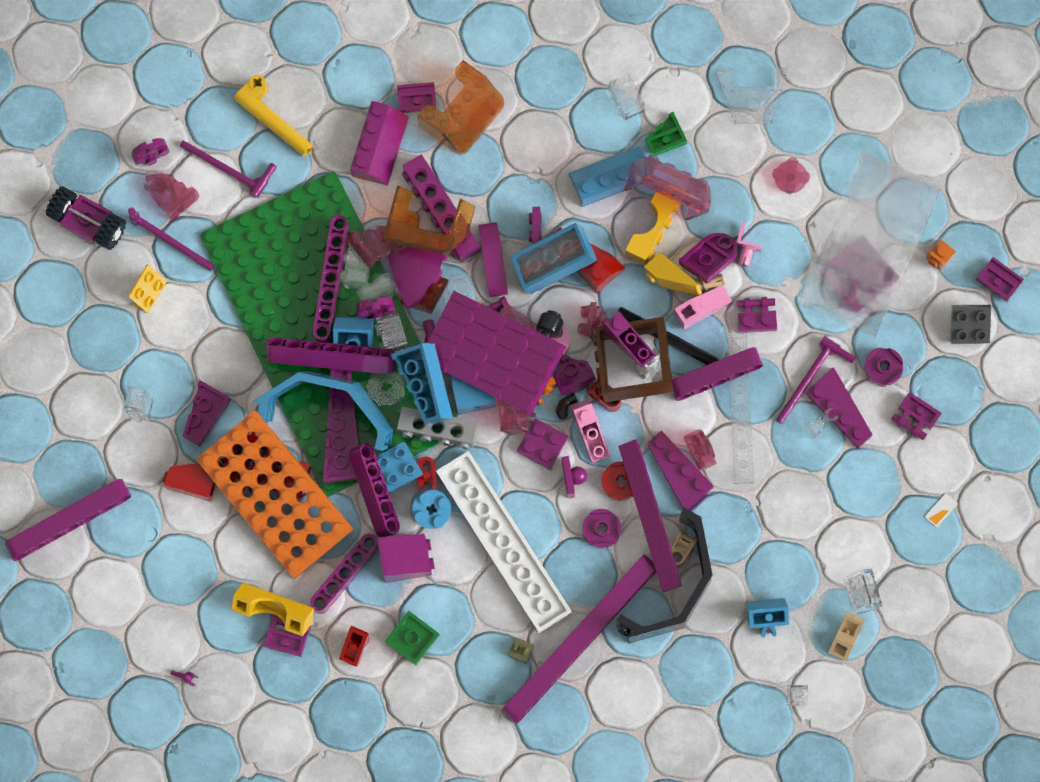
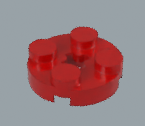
(609, 483)

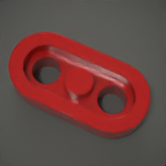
(429, 475)

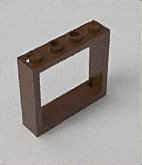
(642, 327)

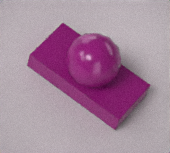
(576, 476)

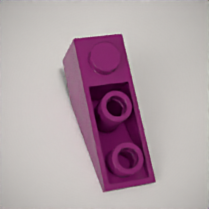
(628, 339)

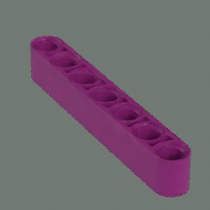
(331, 270)
(330, 355)
(67, 519)

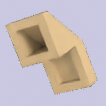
(846, 636)

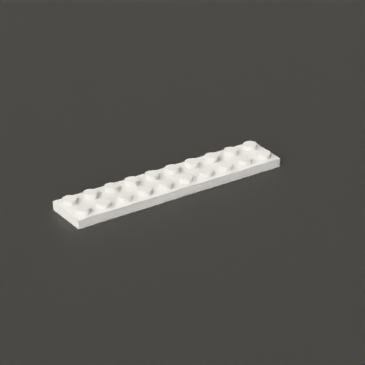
(503, 542)

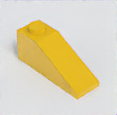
(670, 276)

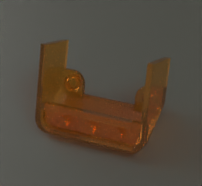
(404, 230)

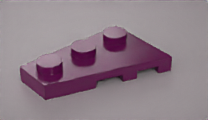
(205, 413)

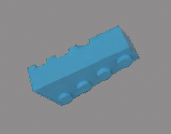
(425, 381)

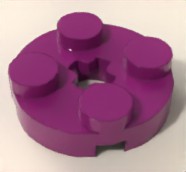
(150, 153)
(376, 308)
(882, 377)
(593, 521)

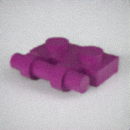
(756, 321)
(919, 411)

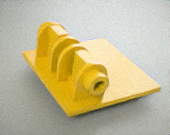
(147, 289)

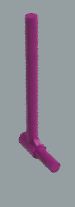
(255, 186)
(137, 220)
(828, 348)

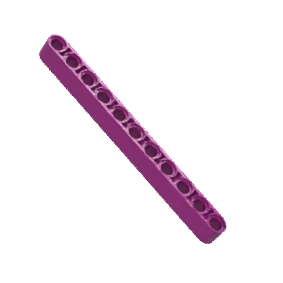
(579, 639)

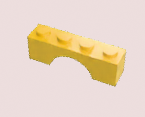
(642, 245)
(253, 600)

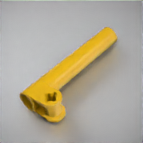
(249, 98)

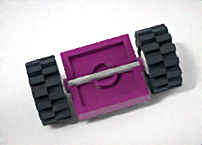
(85, 218)

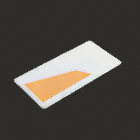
(941, 510)

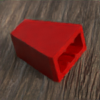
(190, 480)

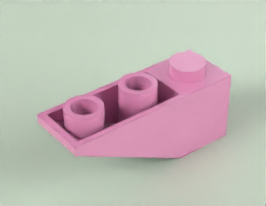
(701, 307)
(590, 430)

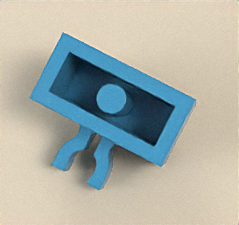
(767, 614)

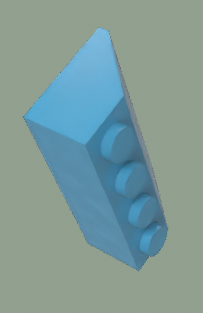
(604, 177)

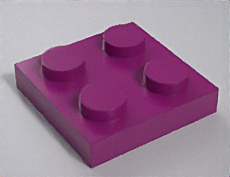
(542, 444)

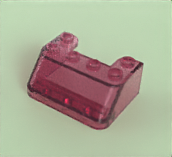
(671, 183)

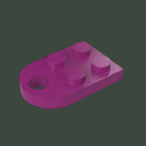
(709, 257)

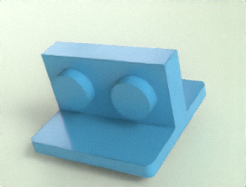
(398, 467)

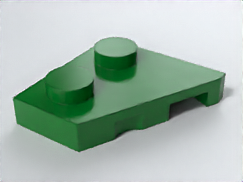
(666, 136)

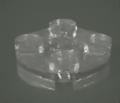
(385, 398)

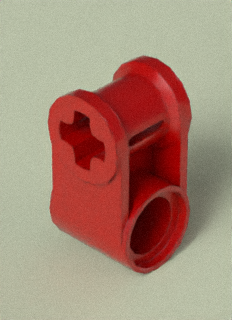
(593, 392)

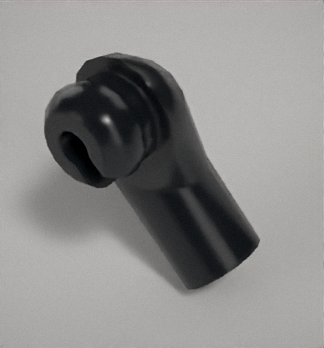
(562, 407)

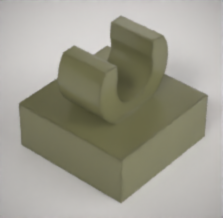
(521, 650)

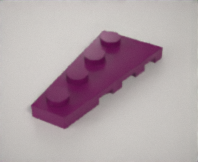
(831, 393)
(684, 478)

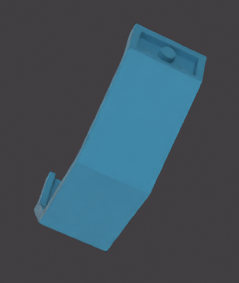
(268, 401)

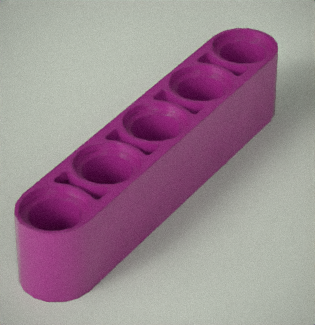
(716, 373)
(374, 490)
(343, 583)

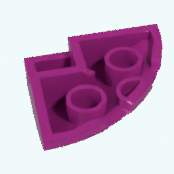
(414, 272)

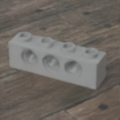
(468, 428)

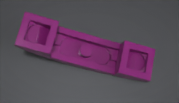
(493, 259)

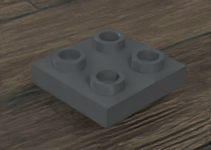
(970, 324)

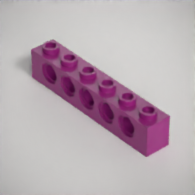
(419, 167)

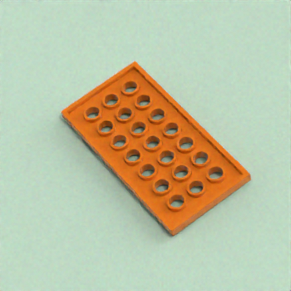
(288, 495)

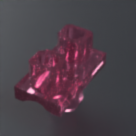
(595, 319)

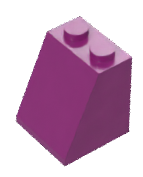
(405, 557)

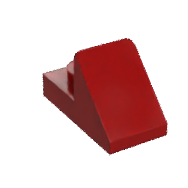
(354, 646)

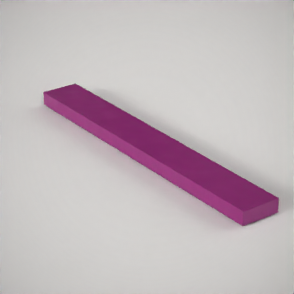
(650, 516)

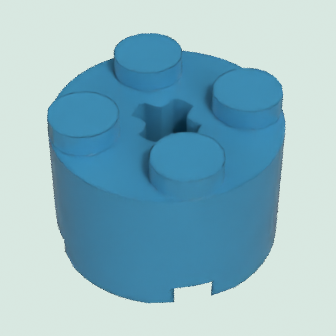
(435, 518)

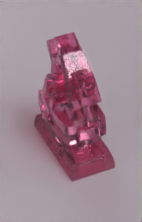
(172, 196)
(371, 245)
(700, 449)

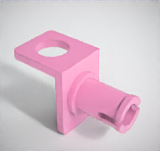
(747, 248)

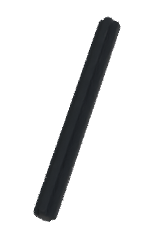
(675, 341)

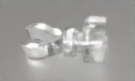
(820, 422)

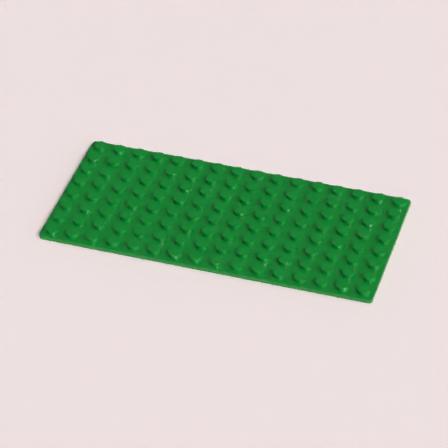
(273, 277)

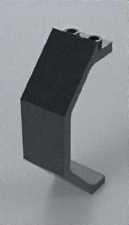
(637, 632)

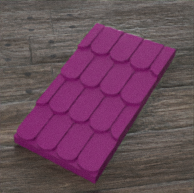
(494, 352)

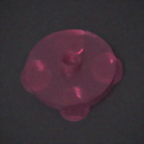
(790, 176)

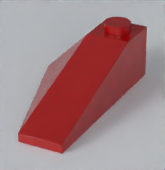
(602, 271)

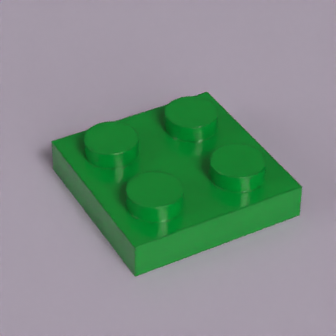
(412, 638)

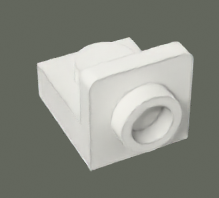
(643, 371)

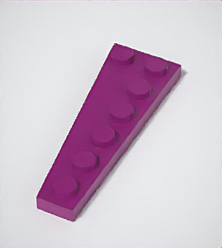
(341, 433)

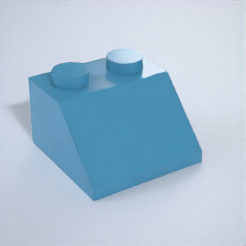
(354, 331)

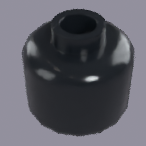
(550, 324)

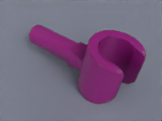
(187, 677)

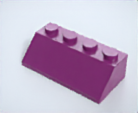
(379, 143)

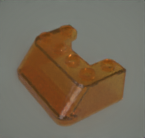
(467, 114)

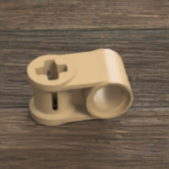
(683, 547)

